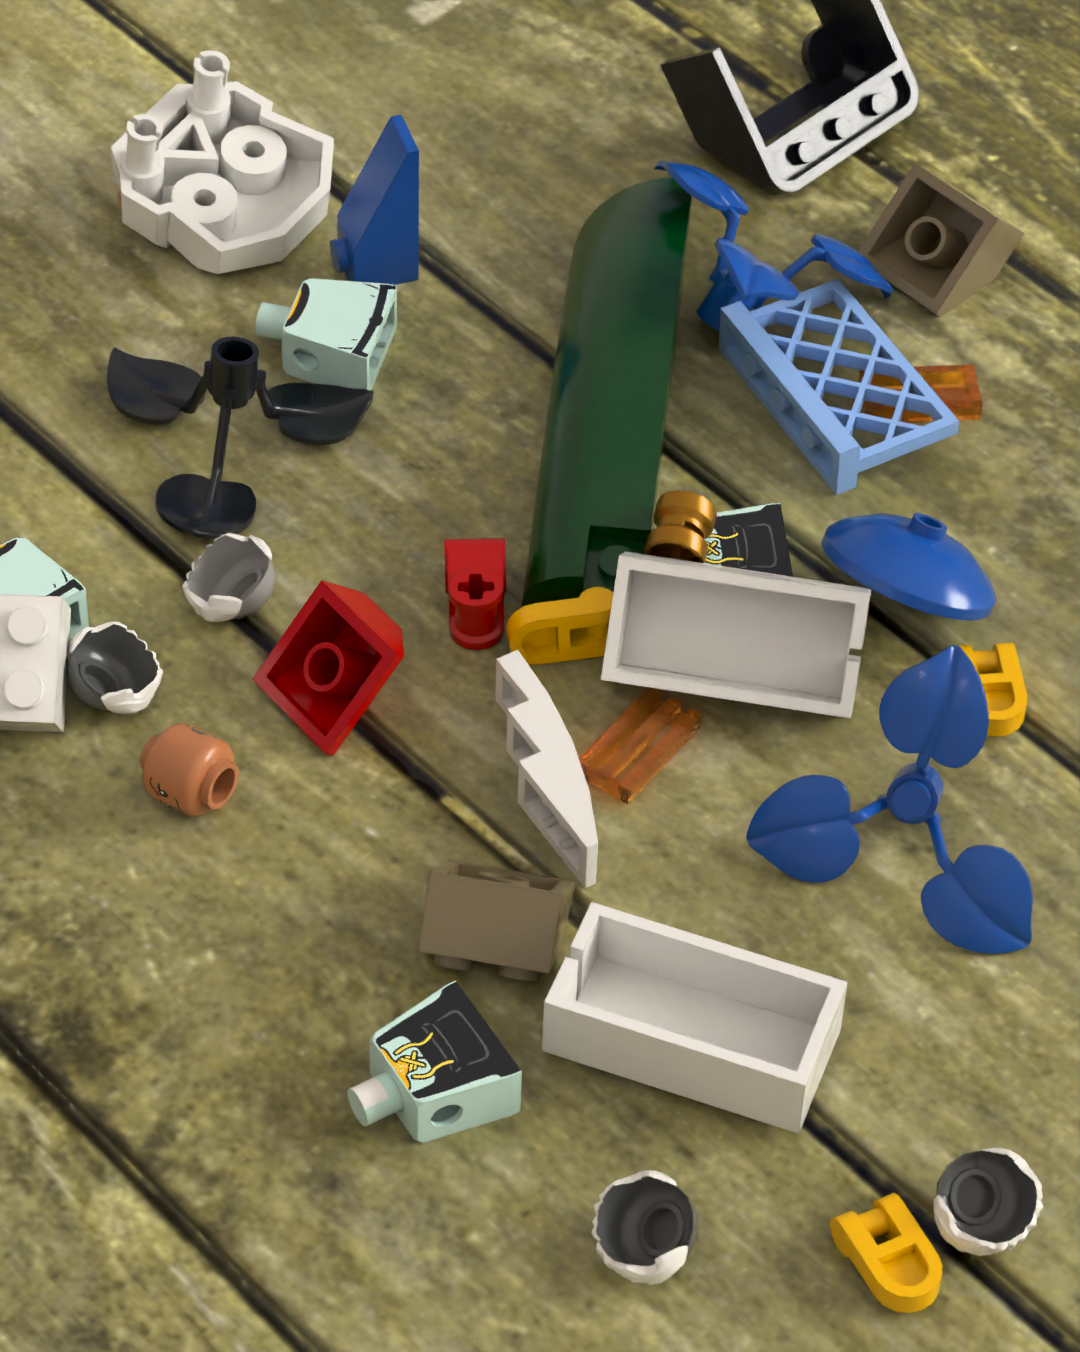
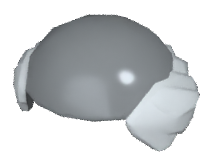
(230, 578)

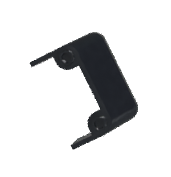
(854, 96)

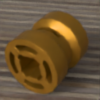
(682, 525)

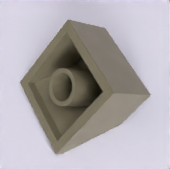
(938, 242)
(495, 919)

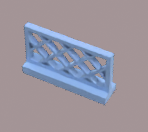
(796, 395)

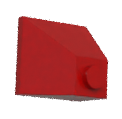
(331, 663)

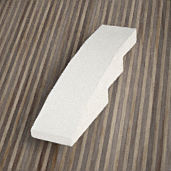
(549, 770)

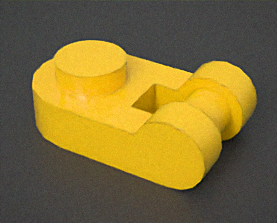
(545, 633)
(1003, 686)
(899, 1272)

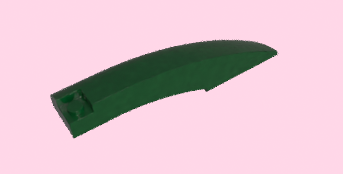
(609, 391)

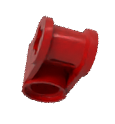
(475, 590)

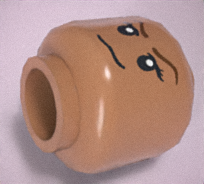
(189, 769)

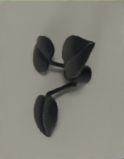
(160, 389)

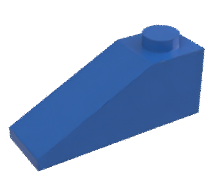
(381, 213)

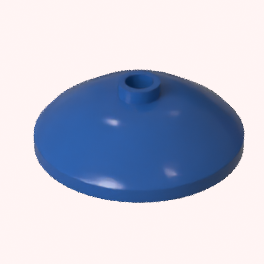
(911, 564)

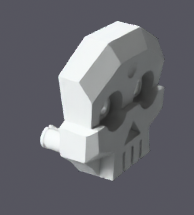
(221, 173)

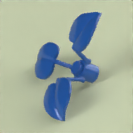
(748, 277)
(943, 716)

